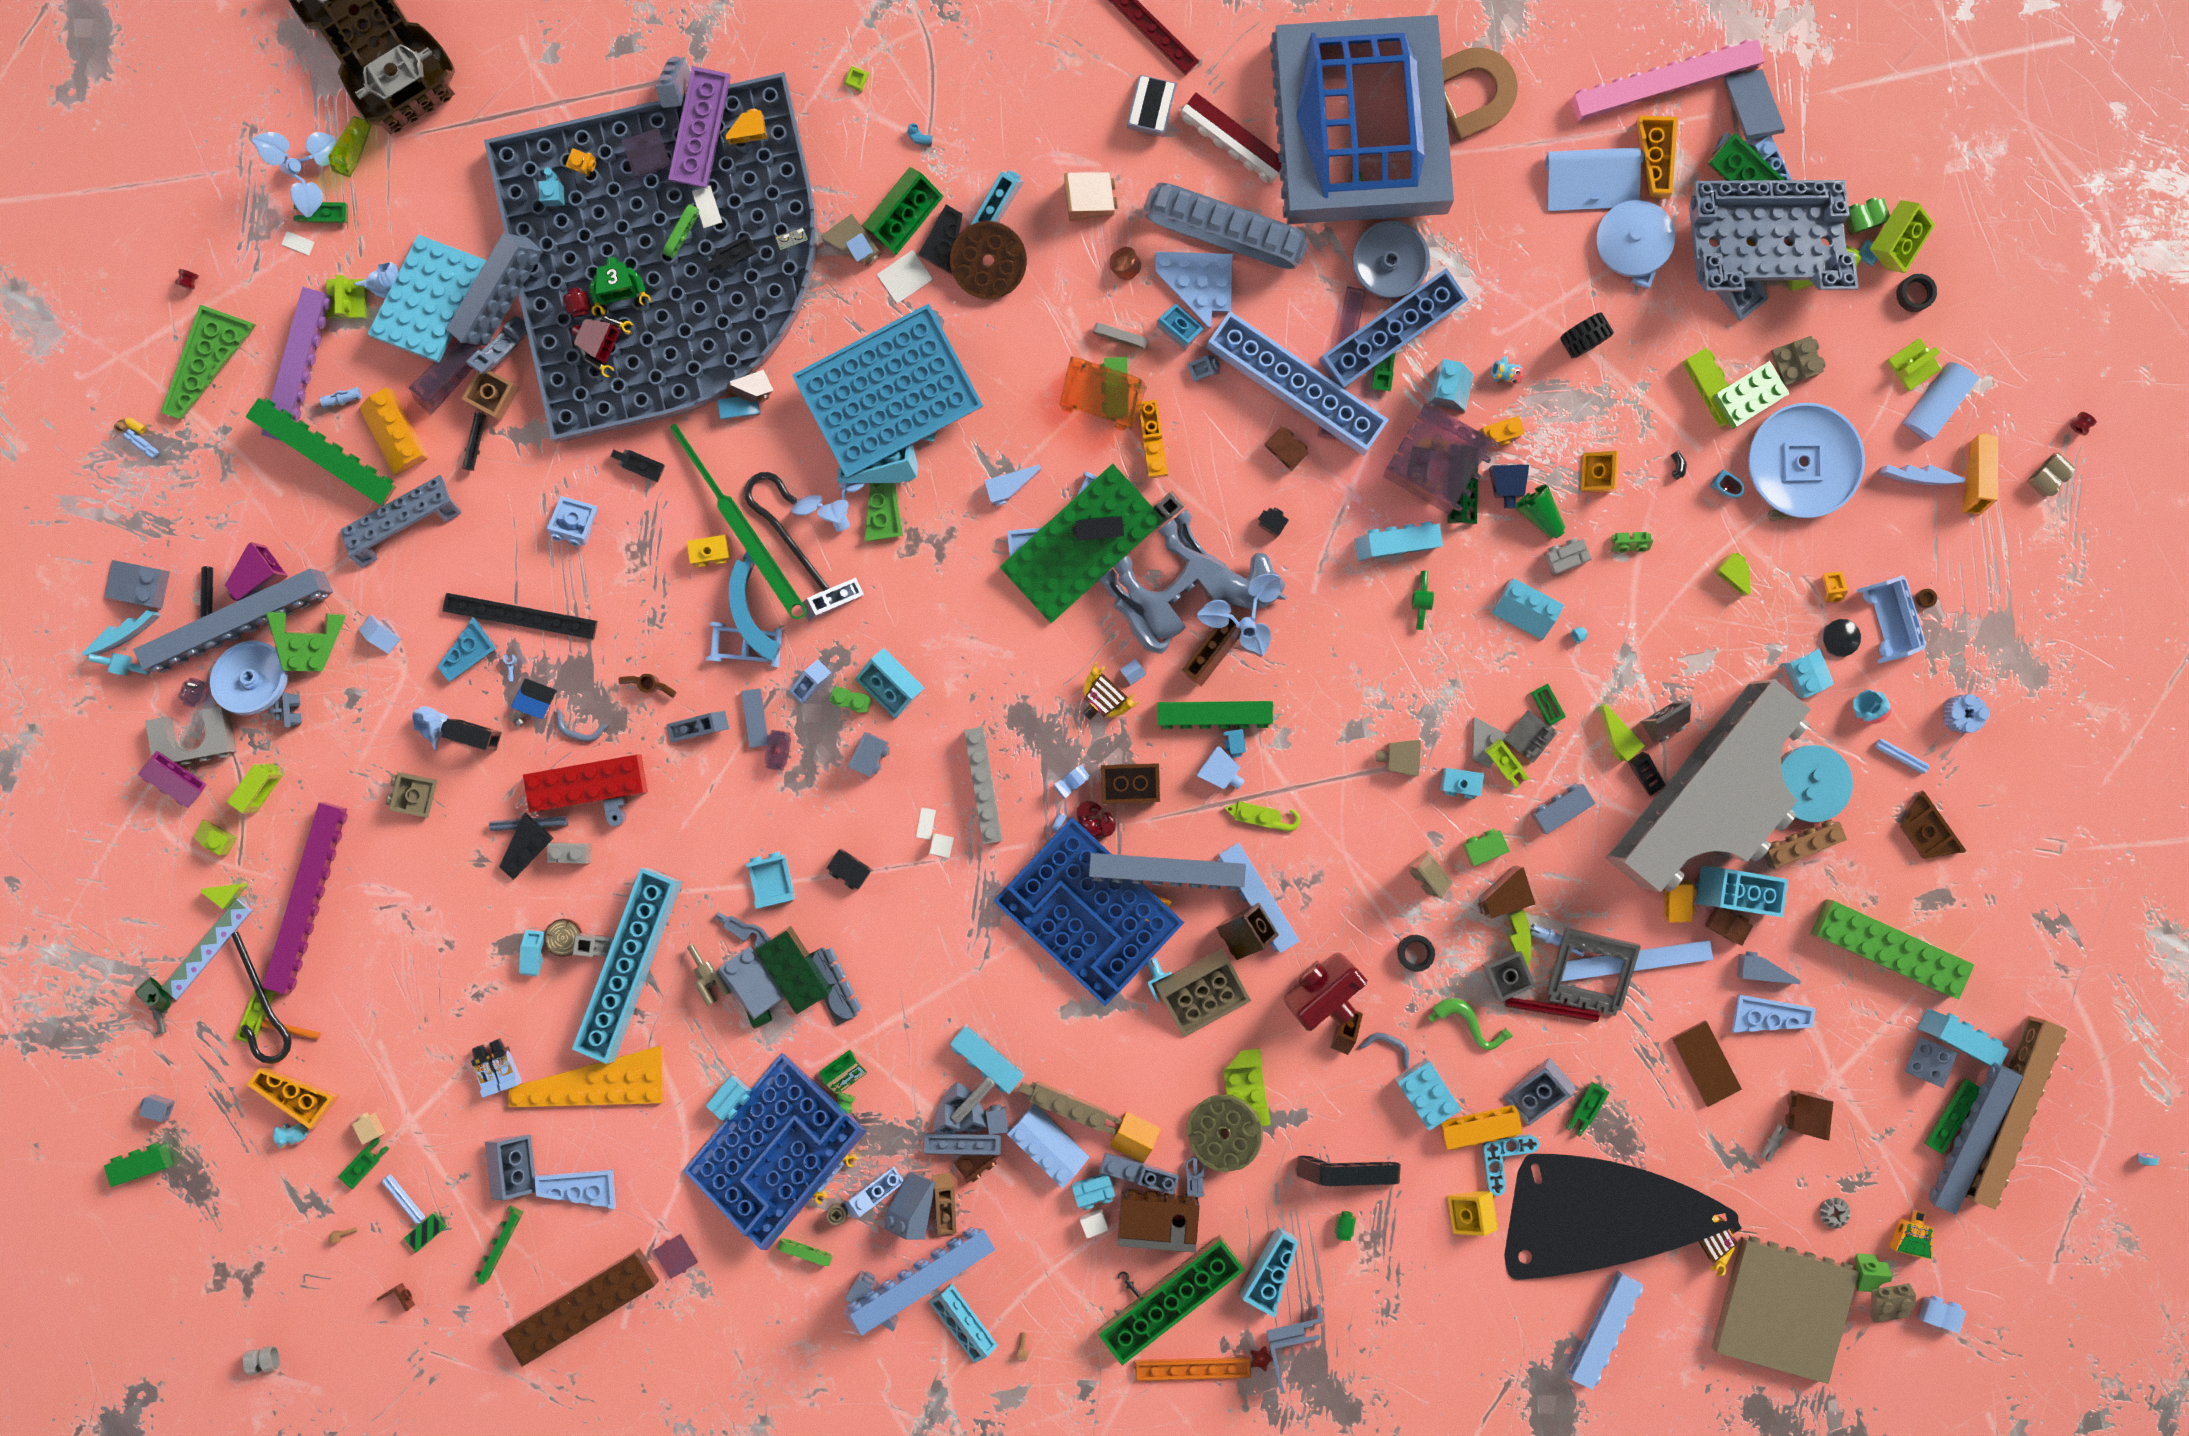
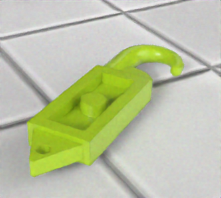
(1262, 816)

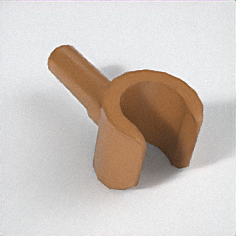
(335, 1236)
(1022, 1354)

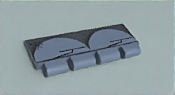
(838, 1000)

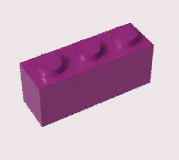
(172, 779)

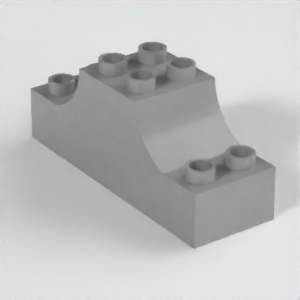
(1722, 795)

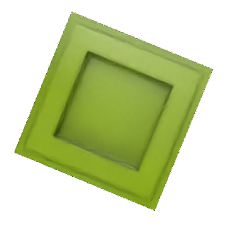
(856, 78)

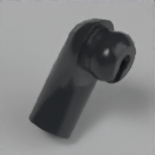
(1681, 465)

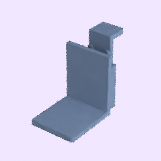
(1290, 1336)

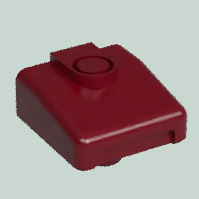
(1325, 992)

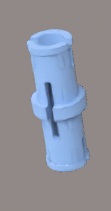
(341, 397)

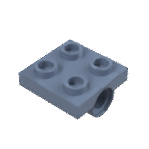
(1931, 1062)

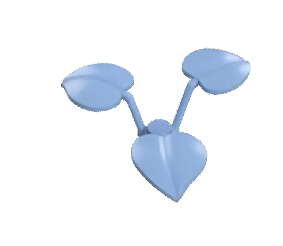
(273, 149)
(832, 512)
(1252, 636)

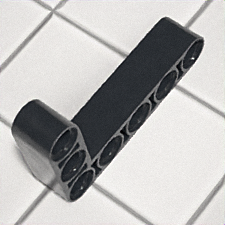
(1349, 1173)

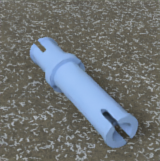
(1550, 936)

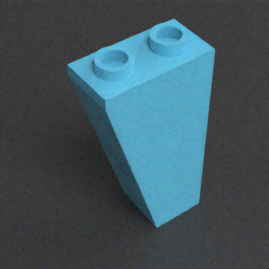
(999, 197)

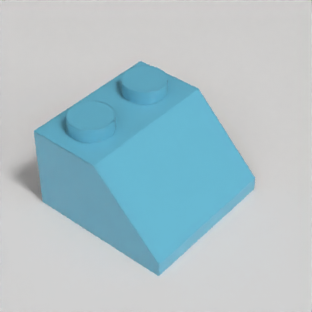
(1808, 674)

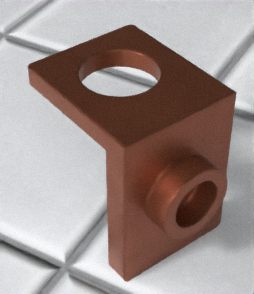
(403, 1294)

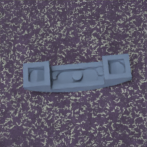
(500, 347)

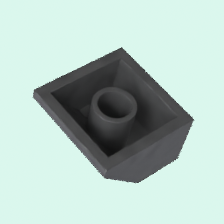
(1508, 975)

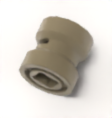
(837, 1209)

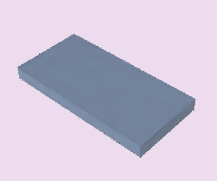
(1754, 104)

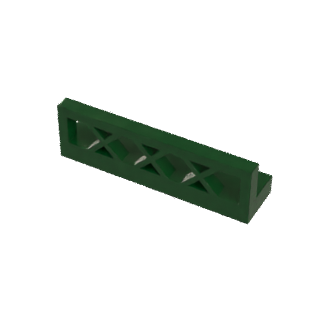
(1456, 516)

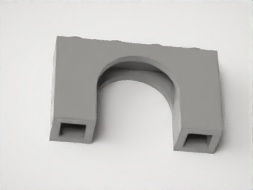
(217, 741)

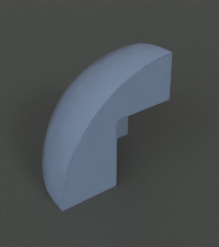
(950, 1102)

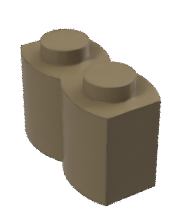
(2051, 475)

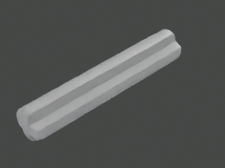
(972, 1100)

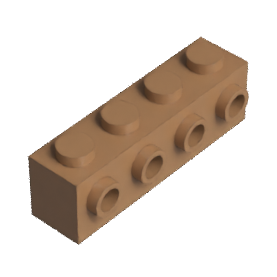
(1805, 843)

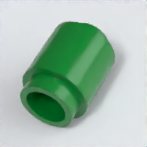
(1345, 1226)

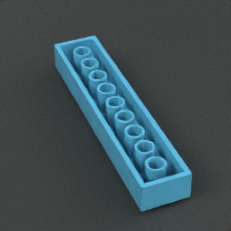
(627, 965)

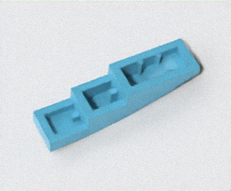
(116, 636)

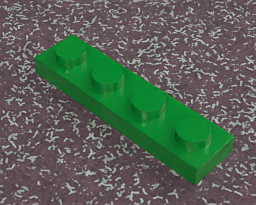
(1952, 1116)

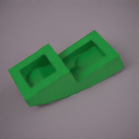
(1383, 374)

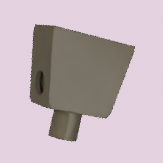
(1401, 757)

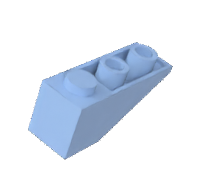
(1769, 152)
(873, 1193)

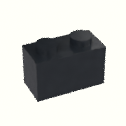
(849, 869)

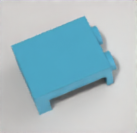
(771, 880)

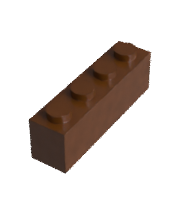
(1212, 652)

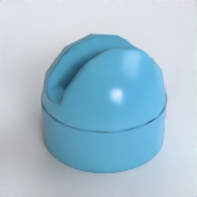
(1579, 634)

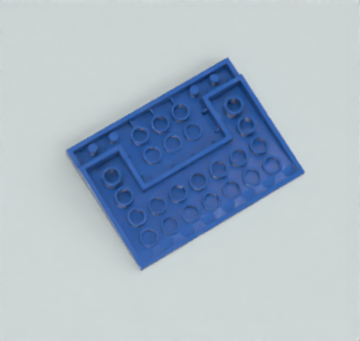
(1083, 923)
(774, 1152)

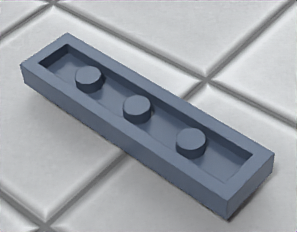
(962, 1144)

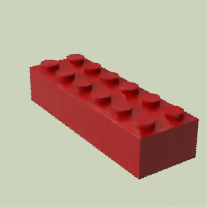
(585, 783)

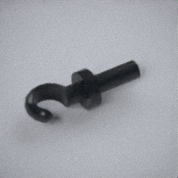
(1130, 1284)

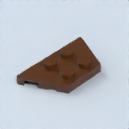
(1929, 830)

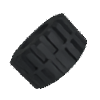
(1586, 335)

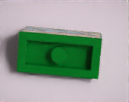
(842, 1072)

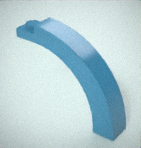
(750, 632)

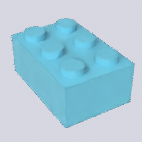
(1428, 1094)

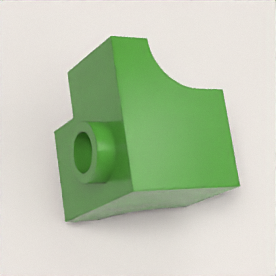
(1871, 1272)

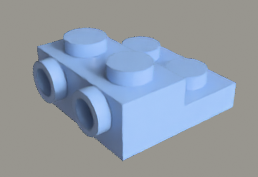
(572, 521)

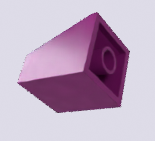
(254, 572)

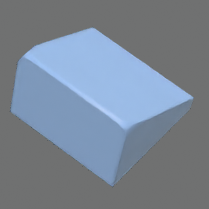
(859, 247)

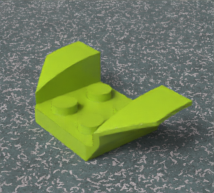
(1246, 1081)

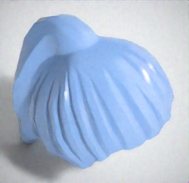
(381, 280)
(429, 723)

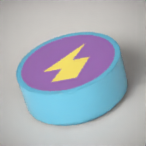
(2148, 1159)

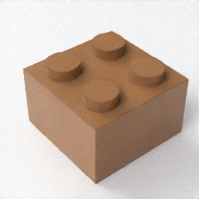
(490, 393)

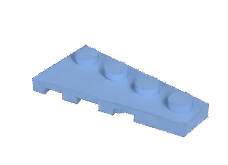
(579, 1187)

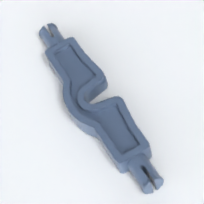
(742, 929)

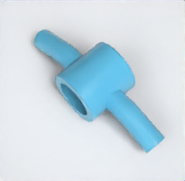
(117, 664)

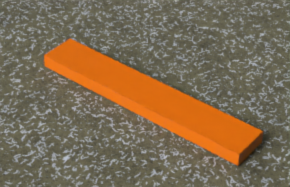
(1193, 1368)

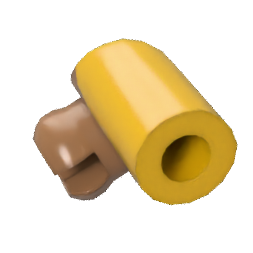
(129, 423)

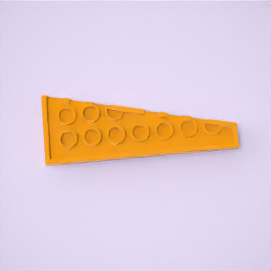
(628, 1080)

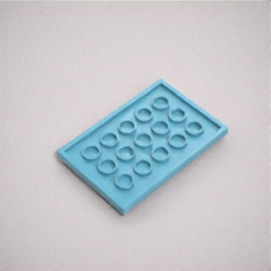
(426, 298)

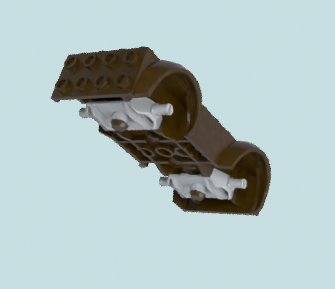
(387, 82)

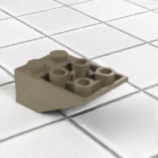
(1431, 874)

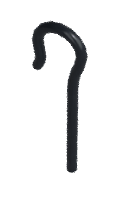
(777, 525)
(266, 1007)

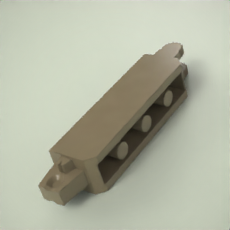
(1069, 1106)

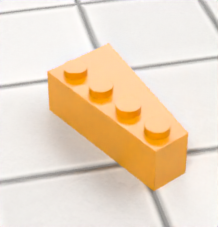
(1658, 143)
(298, 1099)

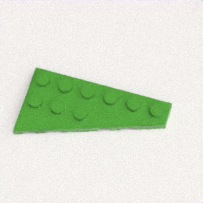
(207, 350)

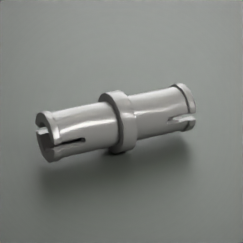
(1774, 1142)

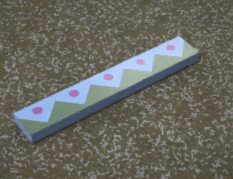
(207, 949)

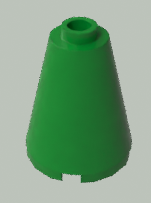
(1542, 511)

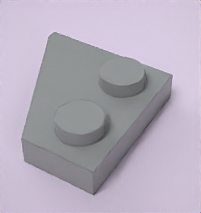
(1483, 737)

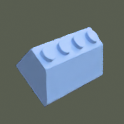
(1048, 1145)

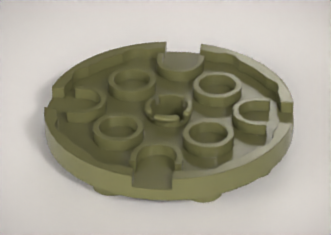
(1243, 1128)

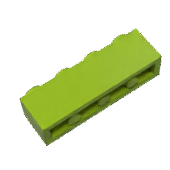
(1708, 381)

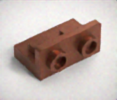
(973, 1165)

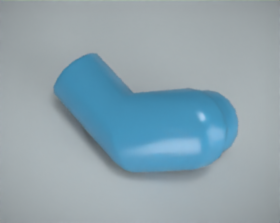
(917, 137)

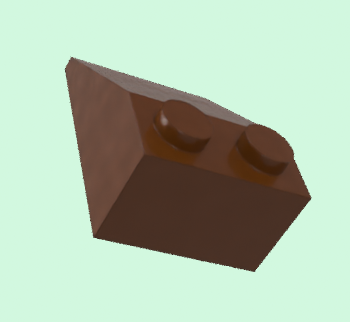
(1809, 1114)

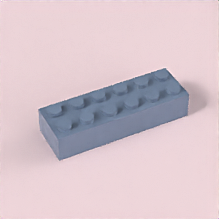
(494, 289)

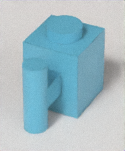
(551, 191)

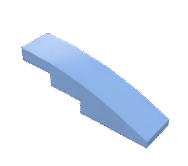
(1927, 475)

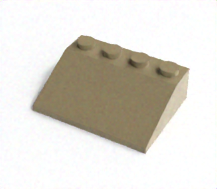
(1203, 992)

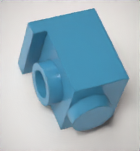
(1235, 742)

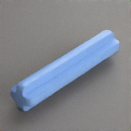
(1902, 756)
(403, 1199)

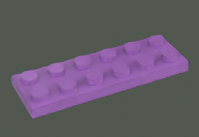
(699, 127)

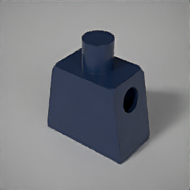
(1509, 482)

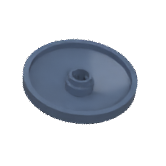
(1391, 259)

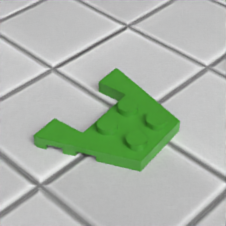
(304, 650)

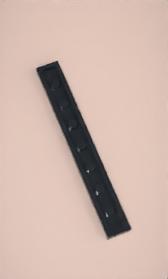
(520, 616)

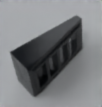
(1637, 768)

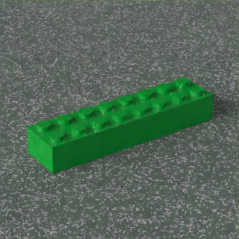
(1170, 1300)

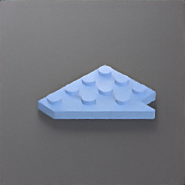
(1198, 280)

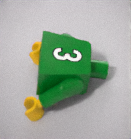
(615, 283)

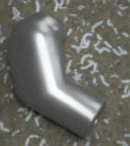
(518, 718)

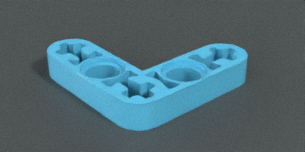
(1501, 1151)

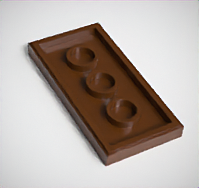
(1706, 1063)

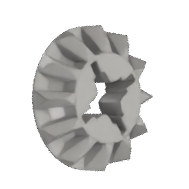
(1827, 1209)

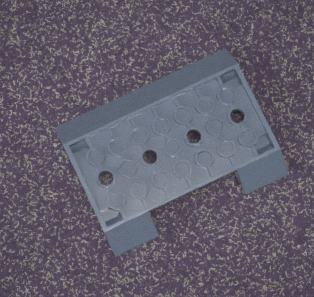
(1767, 215)

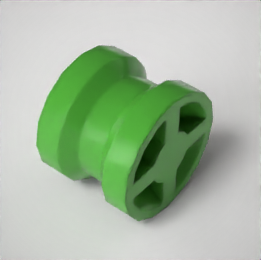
(845, 1101)

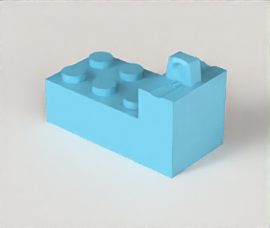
(1741, 891)

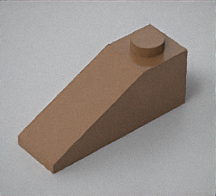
(944, 1204)

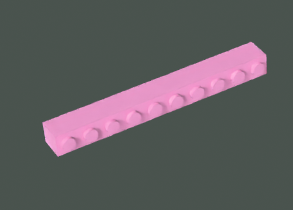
(1667, 80)

